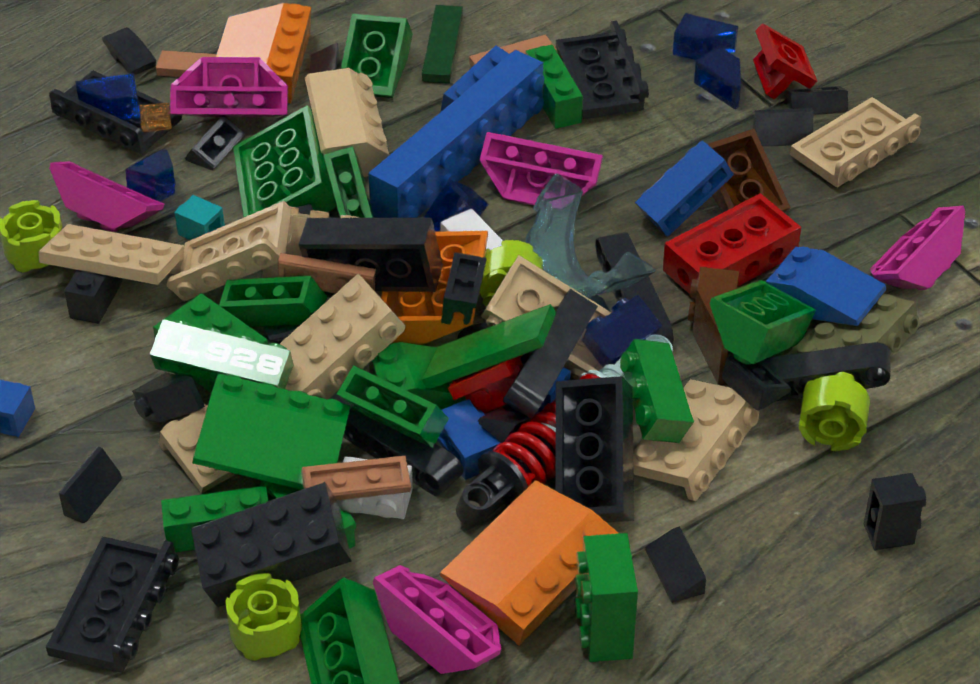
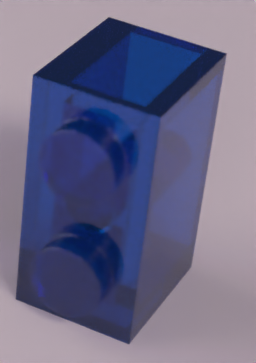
(612, 335)

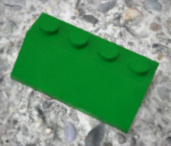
(759, 321)
(347, 638)

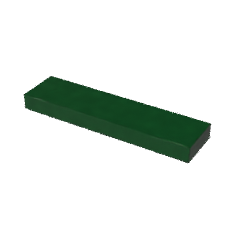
(442, 44)

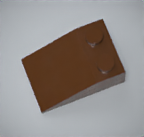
(751, 172)
(705, 331)

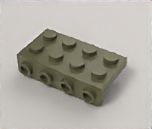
(888, 322)

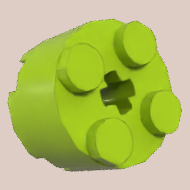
(27, 231)
(500, 261)
(834, 411)
(264, 616)

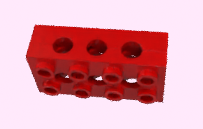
(741, 239)

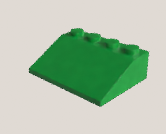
(284, 166)
(268, 431)

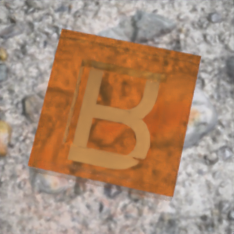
(155, 117)

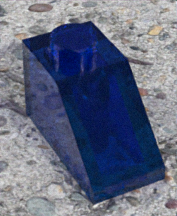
(700, 35)
(720, 75)
(112, 95)
(152, 176)
(452, 201)

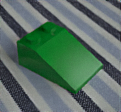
(378, 49)
(405, 367)

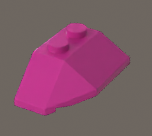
(229, 89)
(525, 167)
(100, 198)
(923, 251)
(436, 621)

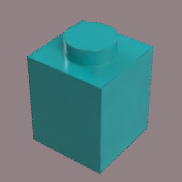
(198, 217)

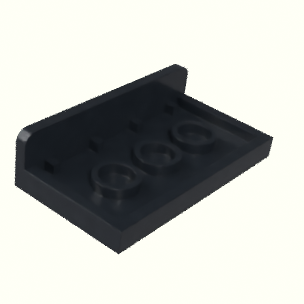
(604, 72)
(124, 132)
(113, 604)

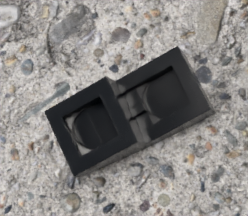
(130, 50)

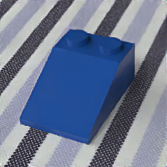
(828, 285)

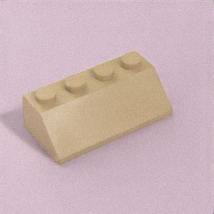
(347, 115)

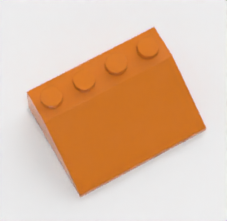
(273, 34)
(423, 310)
(525, 559)

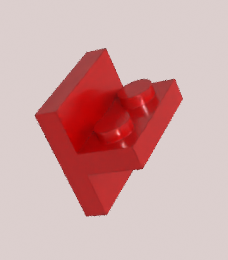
(781, 62)
(488, 386)

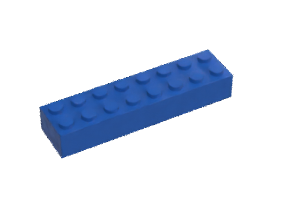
(454, 139)

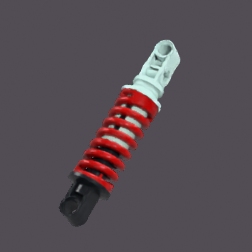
(521, 459)

